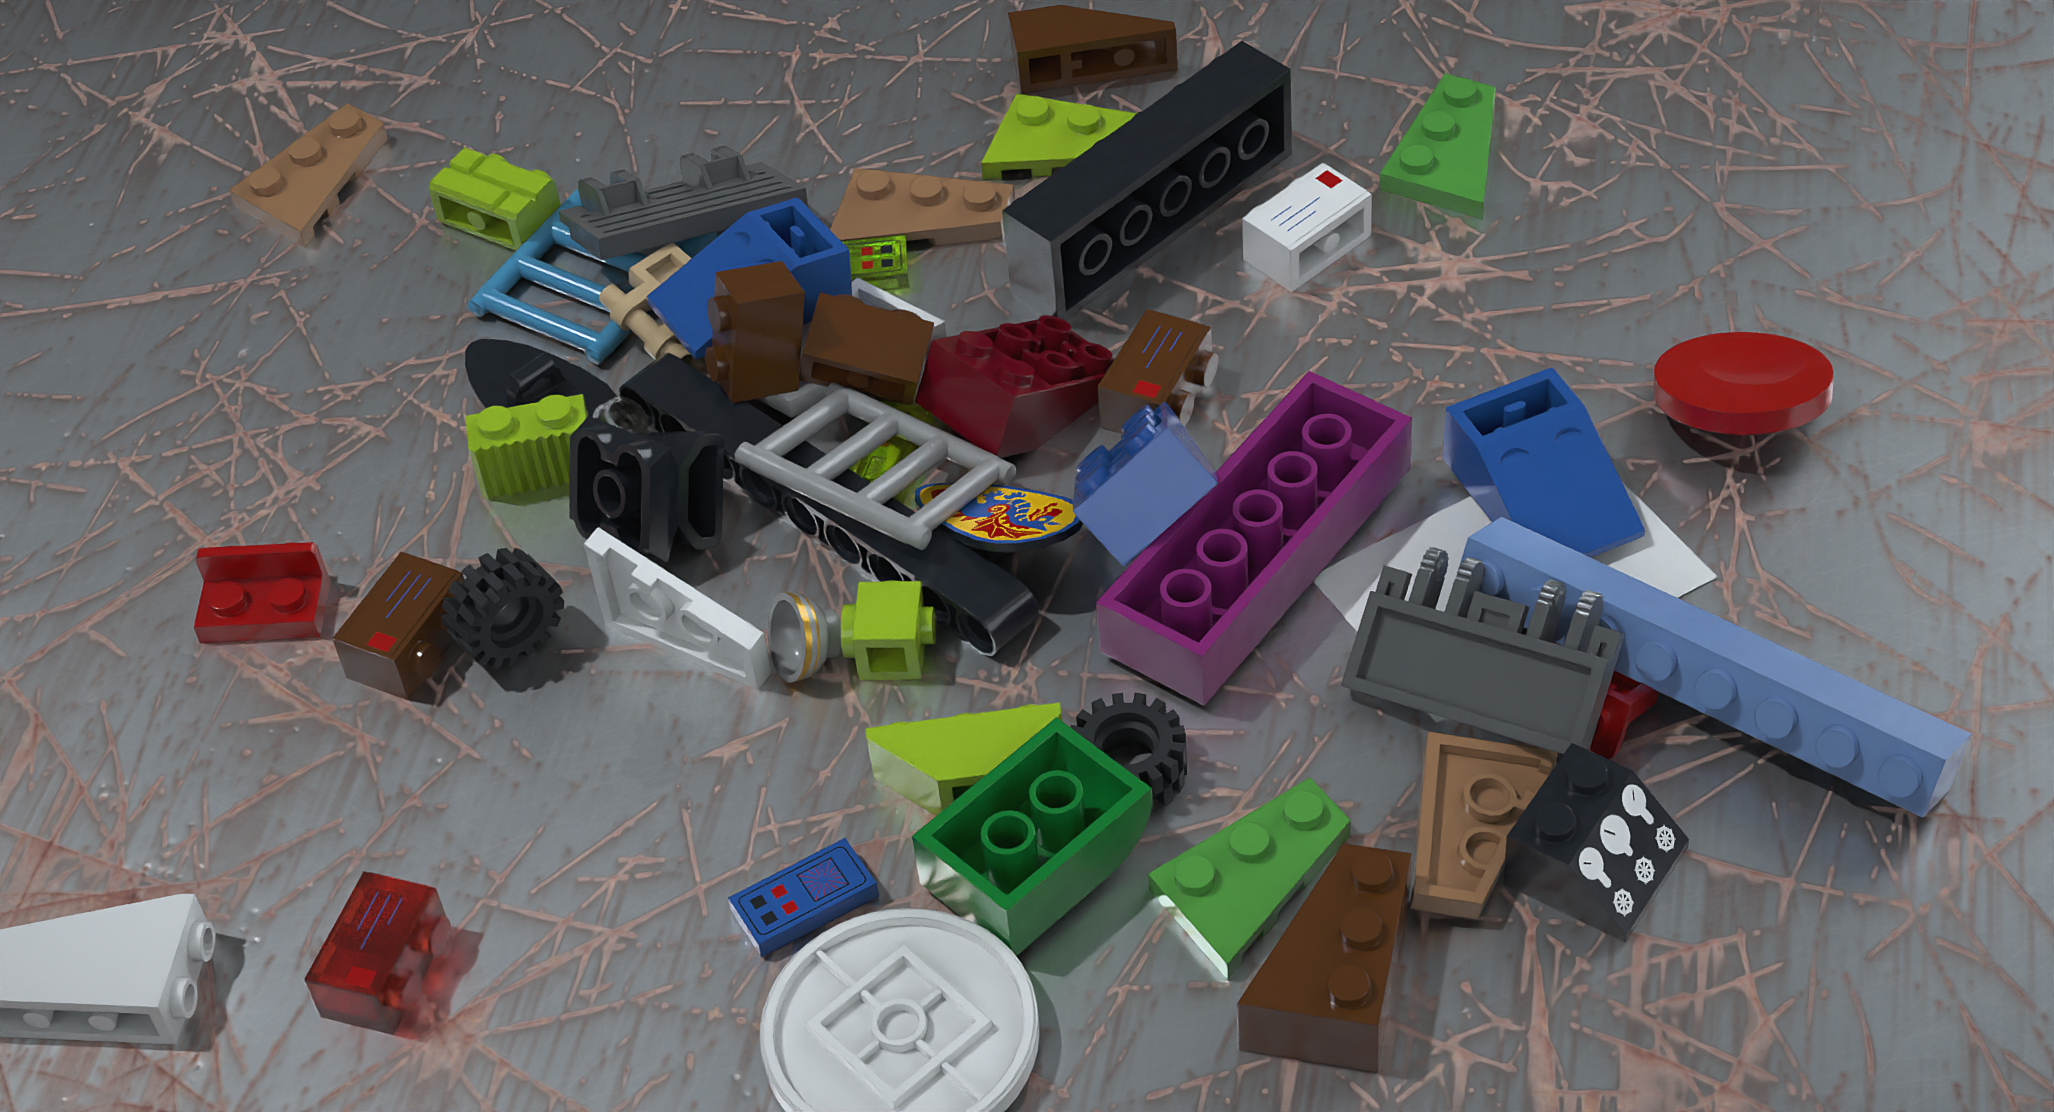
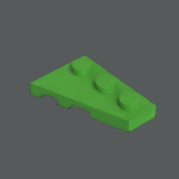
(1446, 149)
(1246, 873)

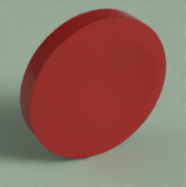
(1743, 383)

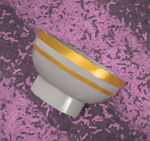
(801, 636)

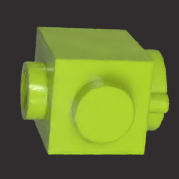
(888, 630)

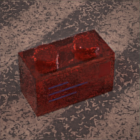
(378, 953)

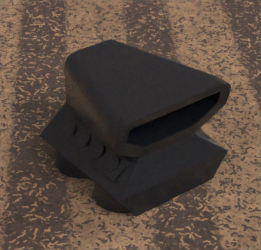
(647, 486)

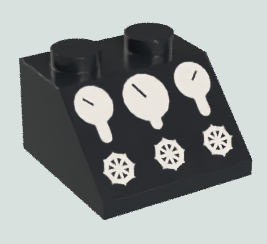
(1593, 844)

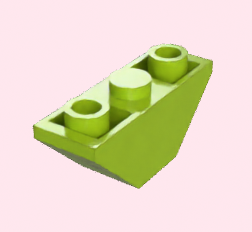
(946, 756)

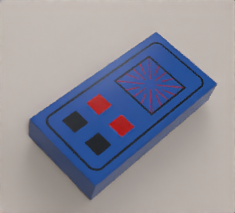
(803, 897)

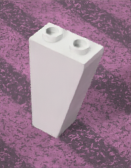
(106, 973)

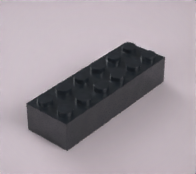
(1148, 182)

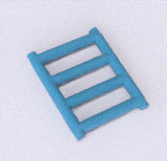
(526, 264)

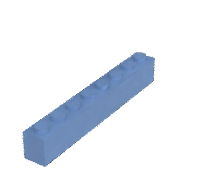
(1736, 673)

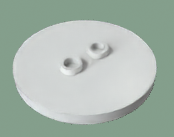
(900, 1018)

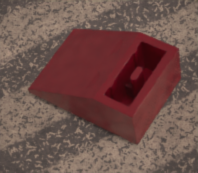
(1012, 383)

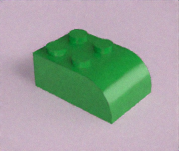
(1033, 835)

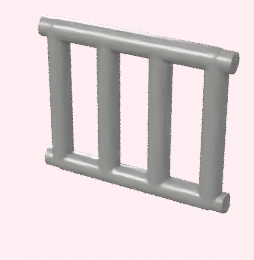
(868, 503)

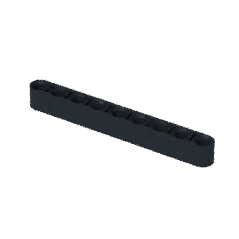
(968, 591)

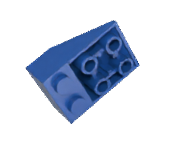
(762, 236)
(1540, 463)
(1141, 482)

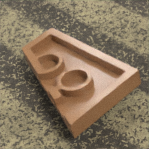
(307, 175)
(921, 208)
(1466, 809)

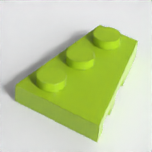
(1047, 135)

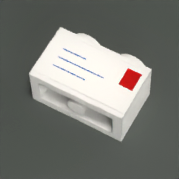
(1307, 227)

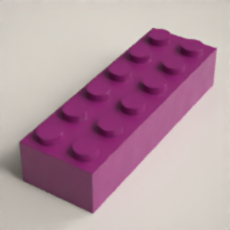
(1256, 538)

